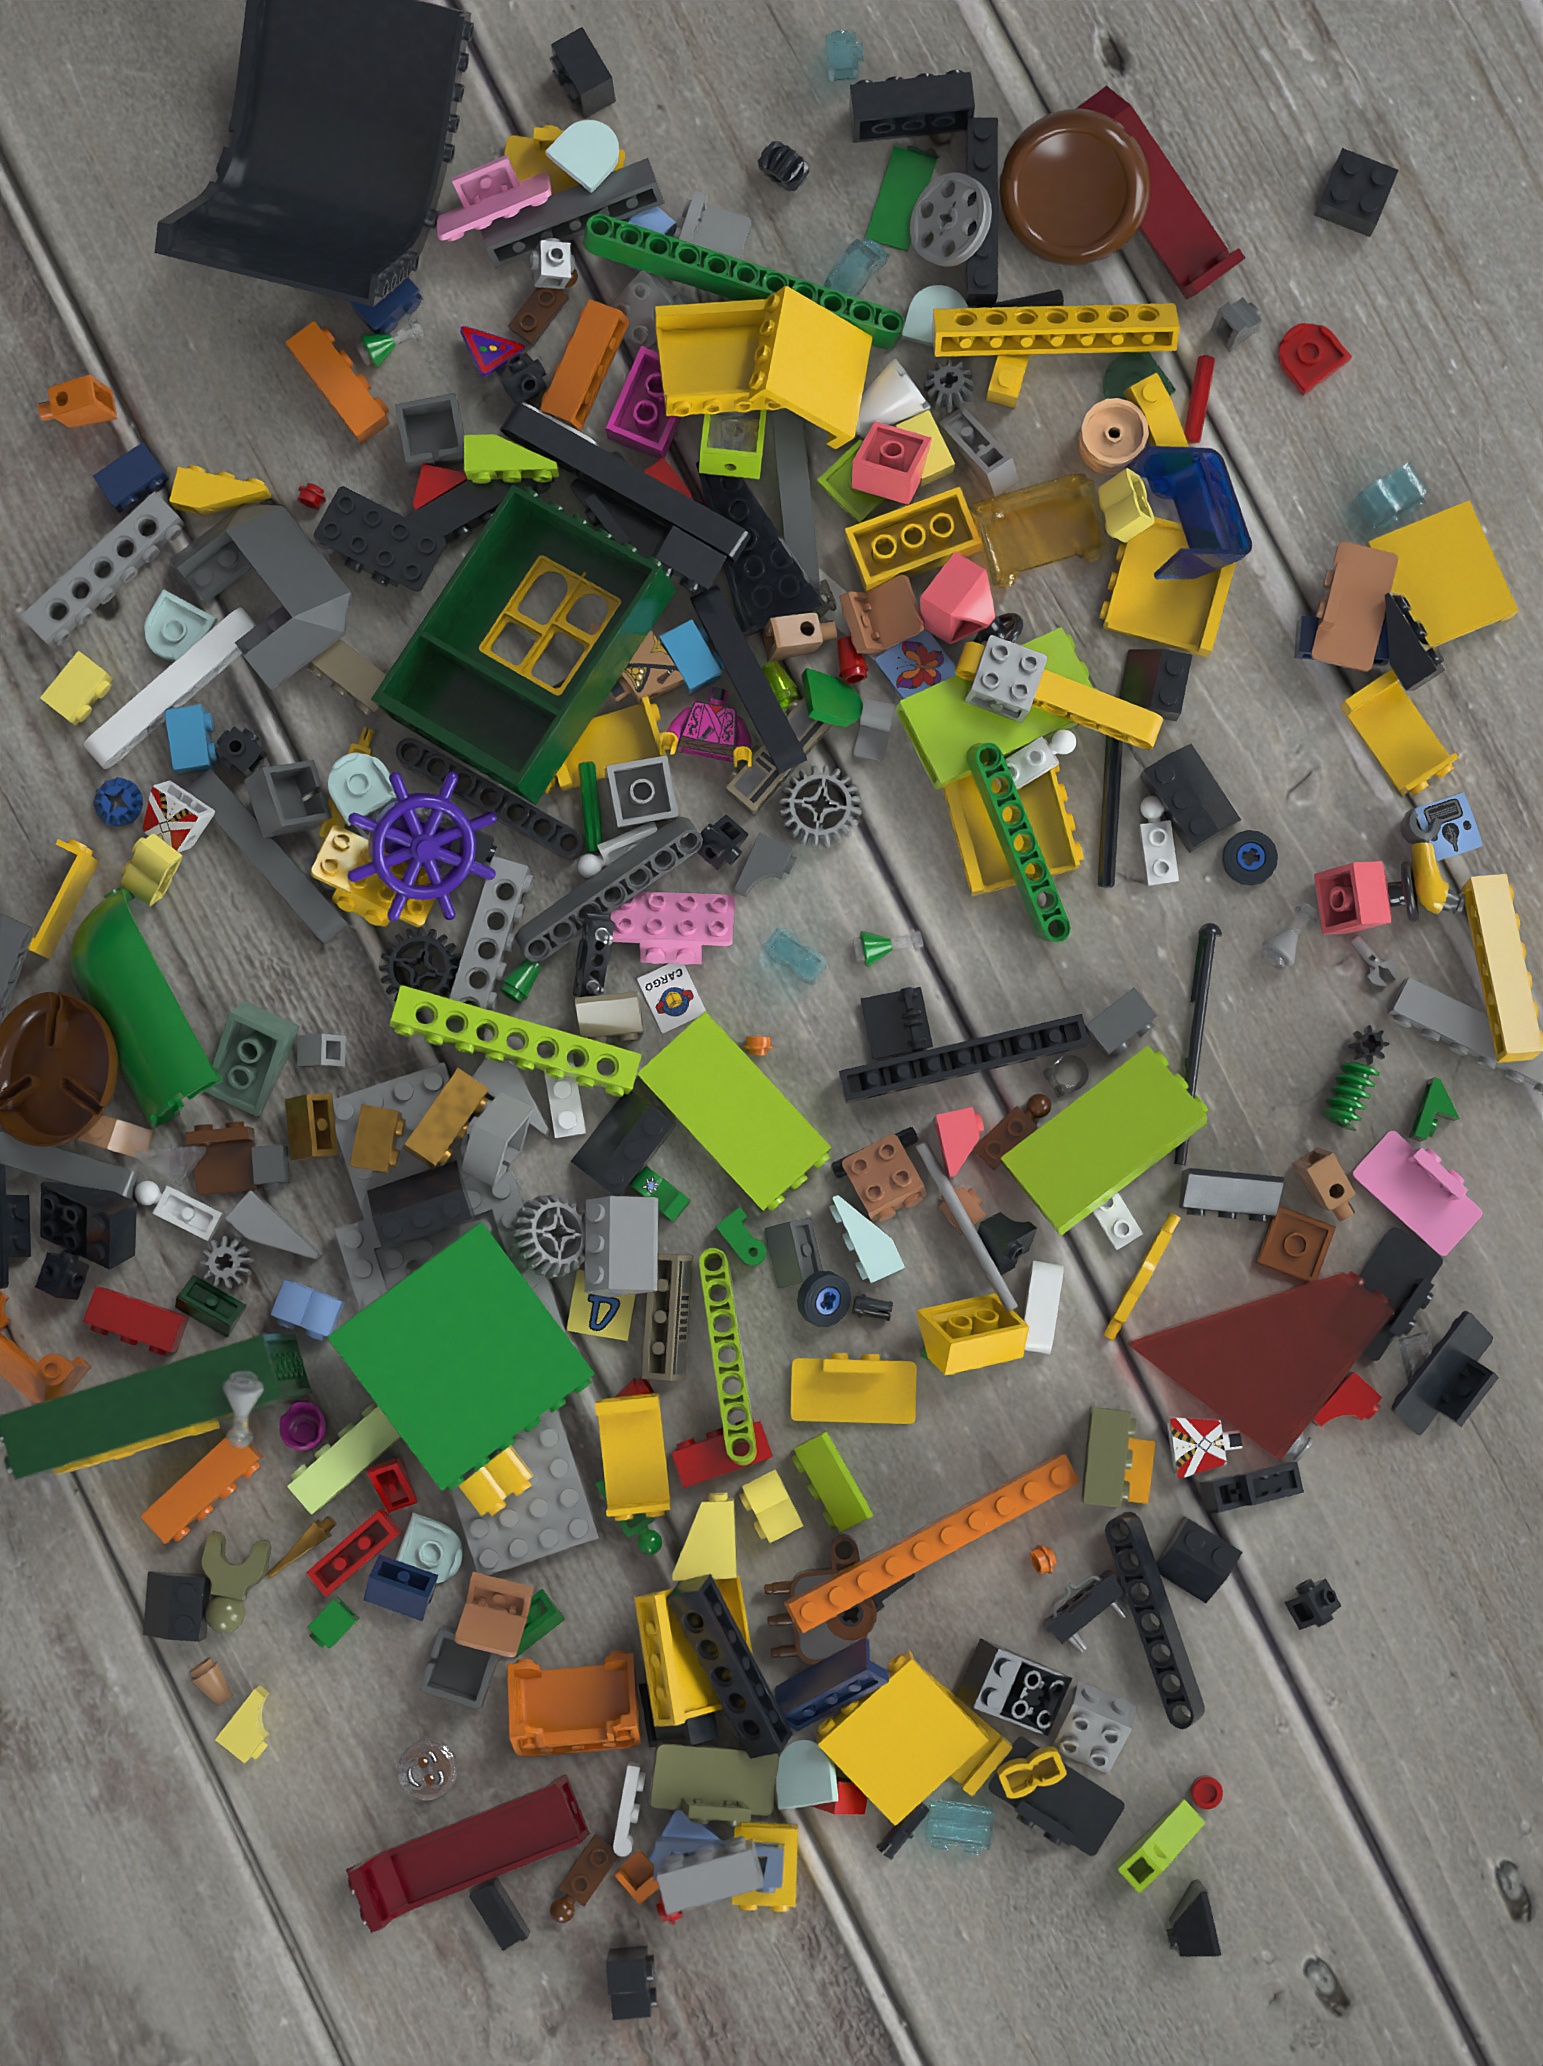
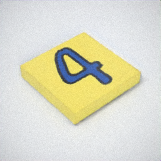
(599, 1314)

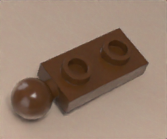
(540, 311)
(1012, 1130)
(583, 1878)

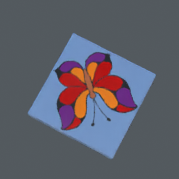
(915, 664)

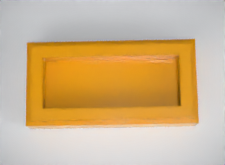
(1141, 1470)

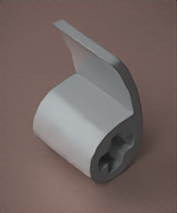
(874, 729)

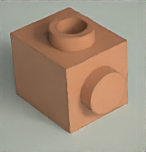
(969, 1201)

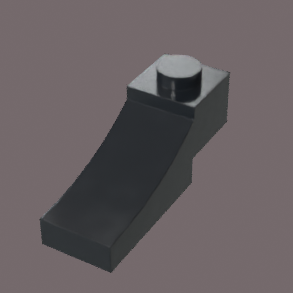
(1251, 1487)

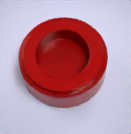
(1206, 1792)

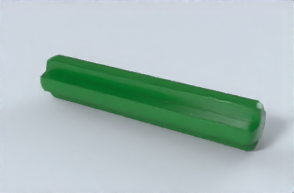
(590, 806)

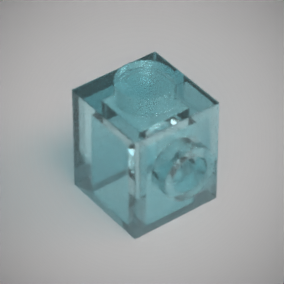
(843, 55)

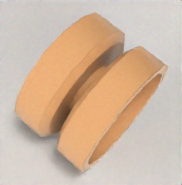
(1113, 418)

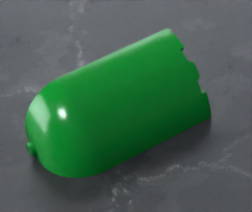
(130, 992)

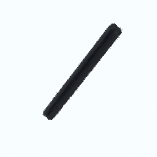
(1110, 812)

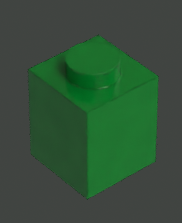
(332, 1623)

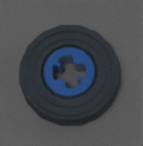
(1242, 844)
(836, 1302)

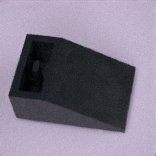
(89, 1222)
(1013, 1687)

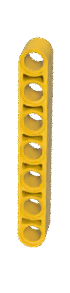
(1080, 704)

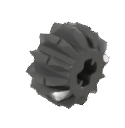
(942, 376)

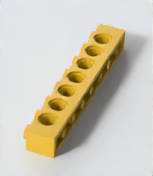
(1055, 329)

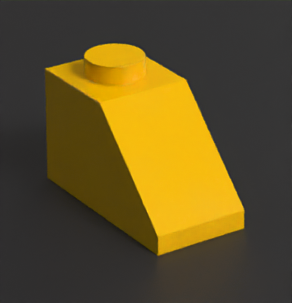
(1007, 379)

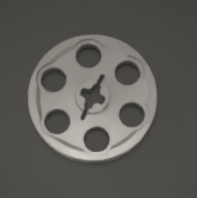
(944, 208)

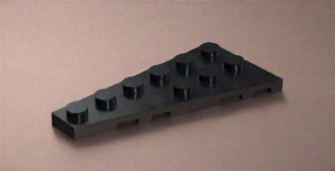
(766, 576)

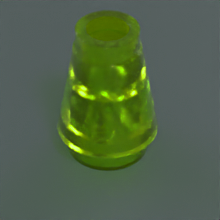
(781, 683)

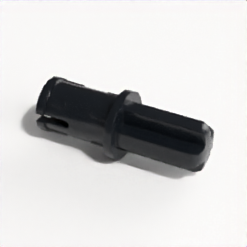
(902, 1831)

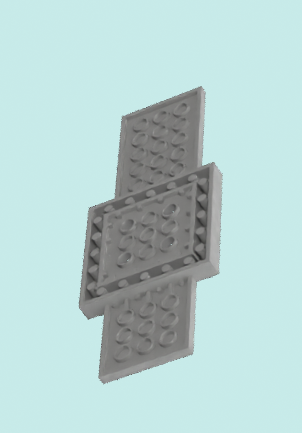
(555, 1507)

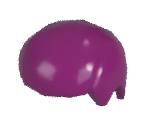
(302, 1426)

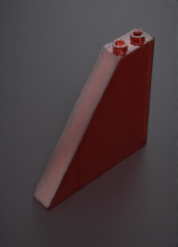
(1272, 1357)

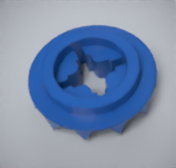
(120, 815)

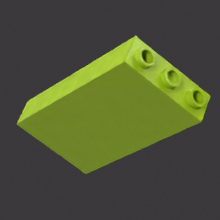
(946, 726)
(735, 1112)
(1105, 1139)

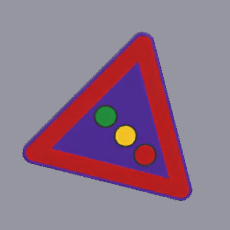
(489, 350)

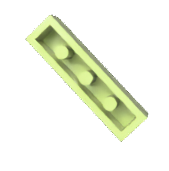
(344, 1460)

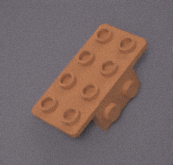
(1353, 606)

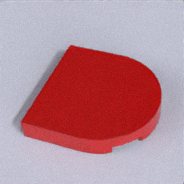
(1310, 355)

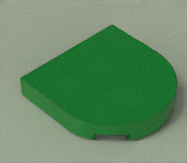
(830, 699)

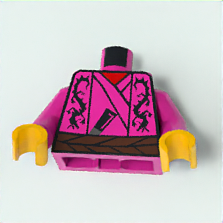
(710, 731)

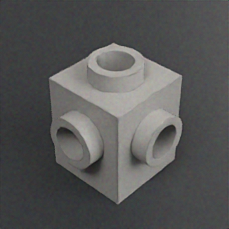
(552, 263)

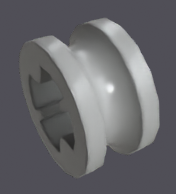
(1300, 1447)

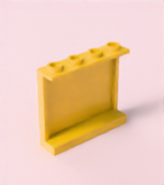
(709, 356)
(811, 363)
(1448, 574)
(1164, 611)
(979, 845)
(674, 1676)
(901, 1739)

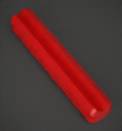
(1199, 399)

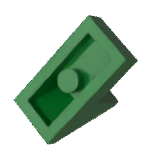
(1433, 1102)

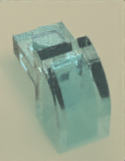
(856, 267)

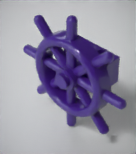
(423, 844)

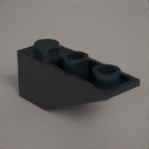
(1409, 650)

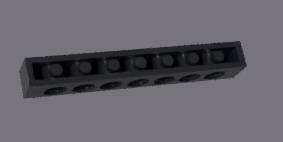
(963, 1058)

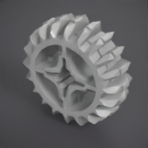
(833, 810)
(539, 1247)

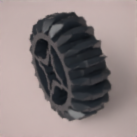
(423, 956)

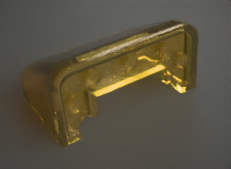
(1039, 527)

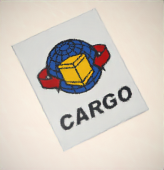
(671, 996)

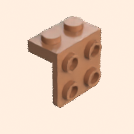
(882, 615)
(884, 1178)
(494, 1615)

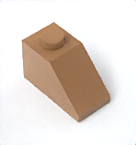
(118, 1136)

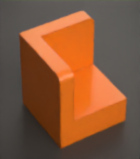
(637, 1876)

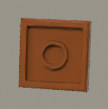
(1295, 1244)

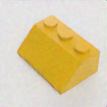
(971, 1334)

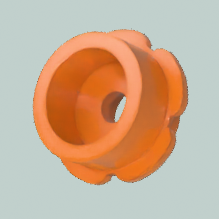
(758, 1045)
(1043, 1559)

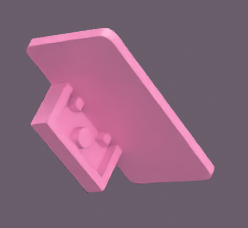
(490, 194)
(674, 925)
(1418, 1191)

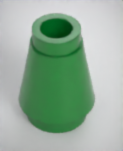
(520, 981)

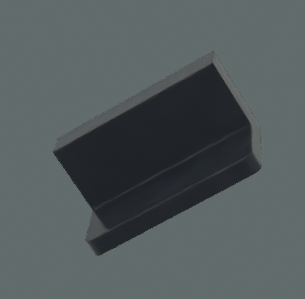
(500, 1914)

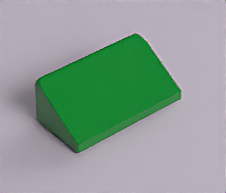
(541, 1620)

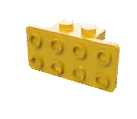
(530, 158)
(368, 896)
(853, 1390)

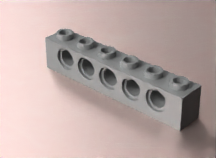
(85, 573)
(507, 874)

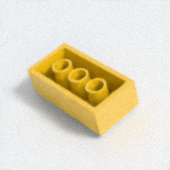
(912, 539)

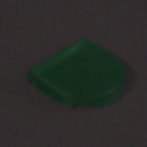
(1129, 370)

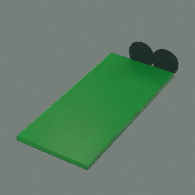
(903, 183)

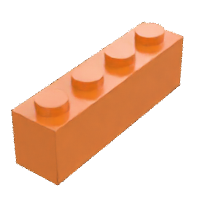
(584, 364)
(337, 382)
(200, 1488)

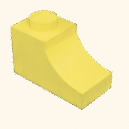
(245, 1731)

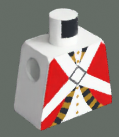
(175, 816)
(1199, 1444)

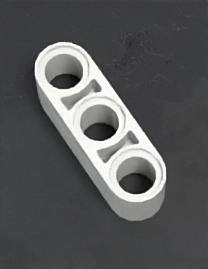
(1042, 1305)

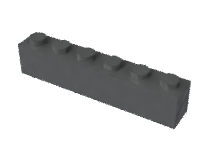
(567, 212)

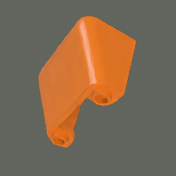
(39, 1380)
(573, 1707)

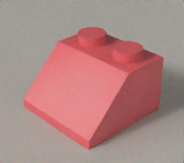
(890, 462)
(957, 1136)

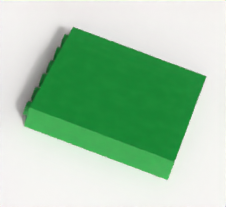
(461, 1357)

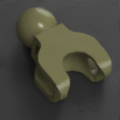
(230, 1581)

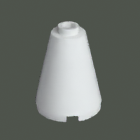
(889, 400)

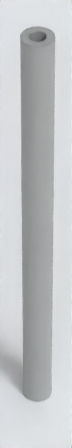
(966, 1226)

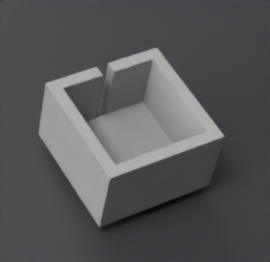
(496, 1138)

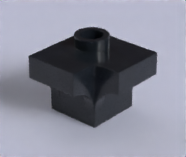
(1006, 1240)

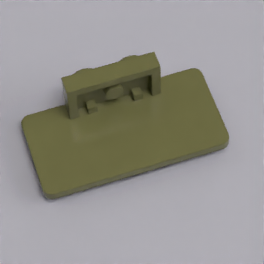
(713, 1783)

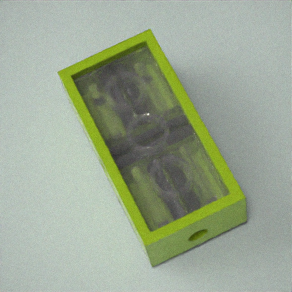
(733, 443)

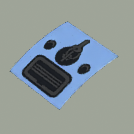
(1458, 827)

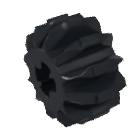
(783, 166)

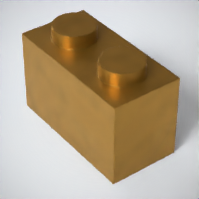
(311, 1126)
(377, 1139)

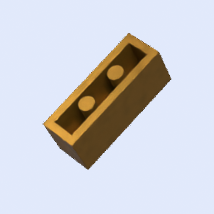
(446, 1119)

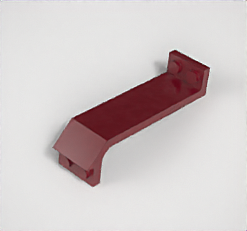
(1173, 221)
(467, 1853)

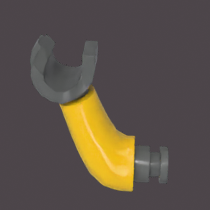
(1429, 885)

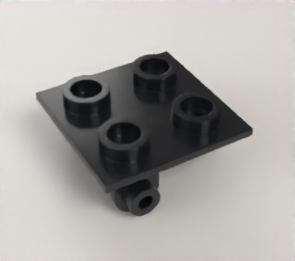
(896, 1022)

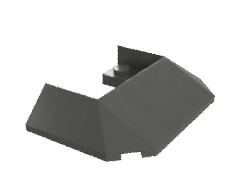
(293, 569)

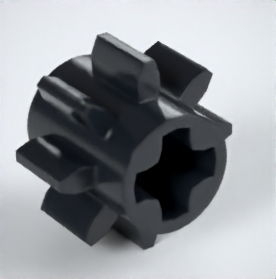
(1364, 1051)

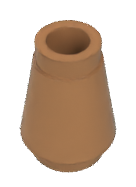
(210, 1679)

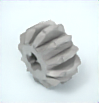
(226, 1250)

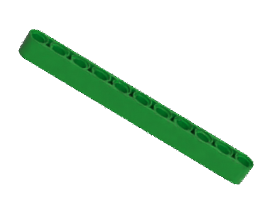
(729, 274)

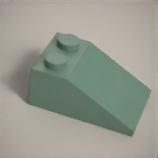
(251, 1056)

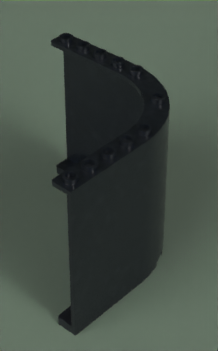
(332, 146)

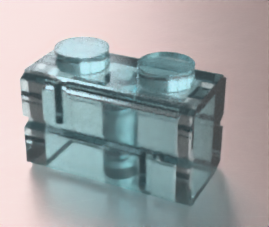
(959, 1825)

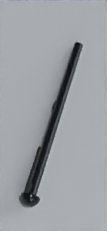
(1199, 996)

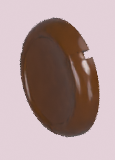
(1074, 187)
(55, 1069)

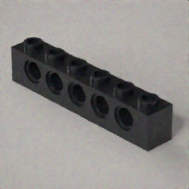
(730, 1666)

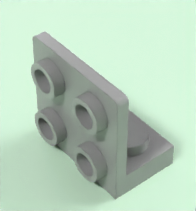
(1006, 679)

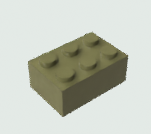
(1107, 1457)

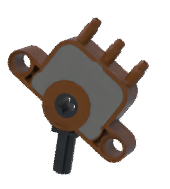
(836, 1632)

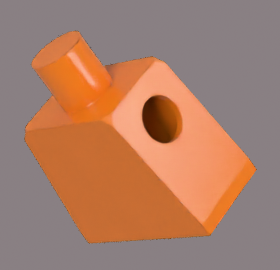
(79, 402)

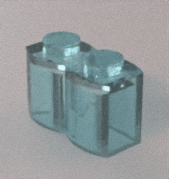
(1392, 495)
(803, 960)

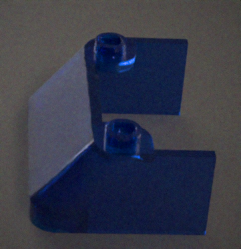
(1205, 505)

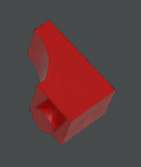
(1351, 1398)

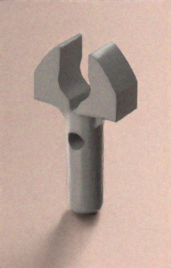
(1374, 962)

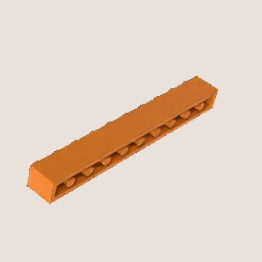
(931, 1542)

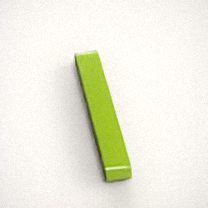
(727, 1371)

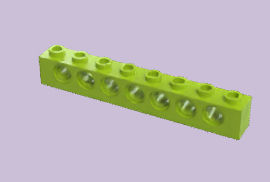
(623, 1061)

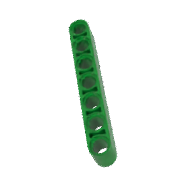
(1007, 832)

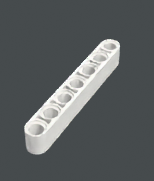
(169, 690)

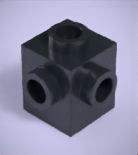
(522, 378)
(247, 758)
(722, 842)
(62, 1275)
(1313, 1603)

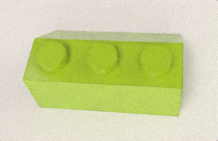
(831, 1482)

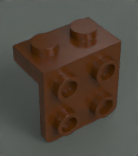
(227, 1160)

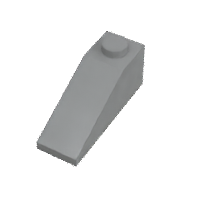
(980, 451)
(508, 1079)
(263, 1224)

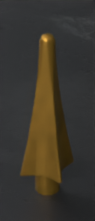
(314, 1535)

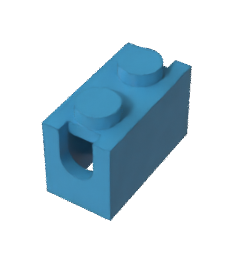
(692, 656)
(191, 739)

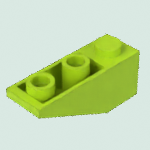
(497, 458)
(1159, 1846)

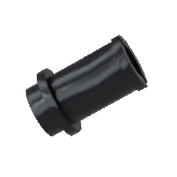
(872, 1307)

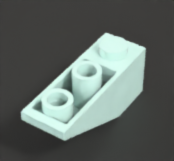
(874, 1248)

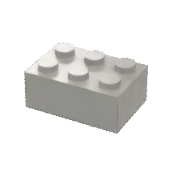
(709, 1874)

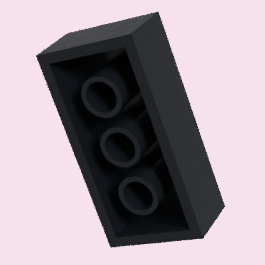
(911, 106)

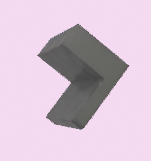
(793, 1251)

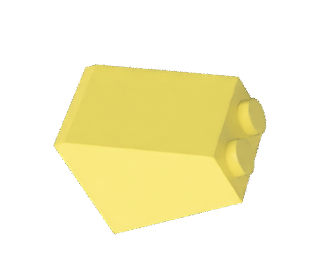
(711, 1541)

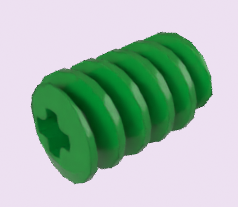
(1349, 1094)

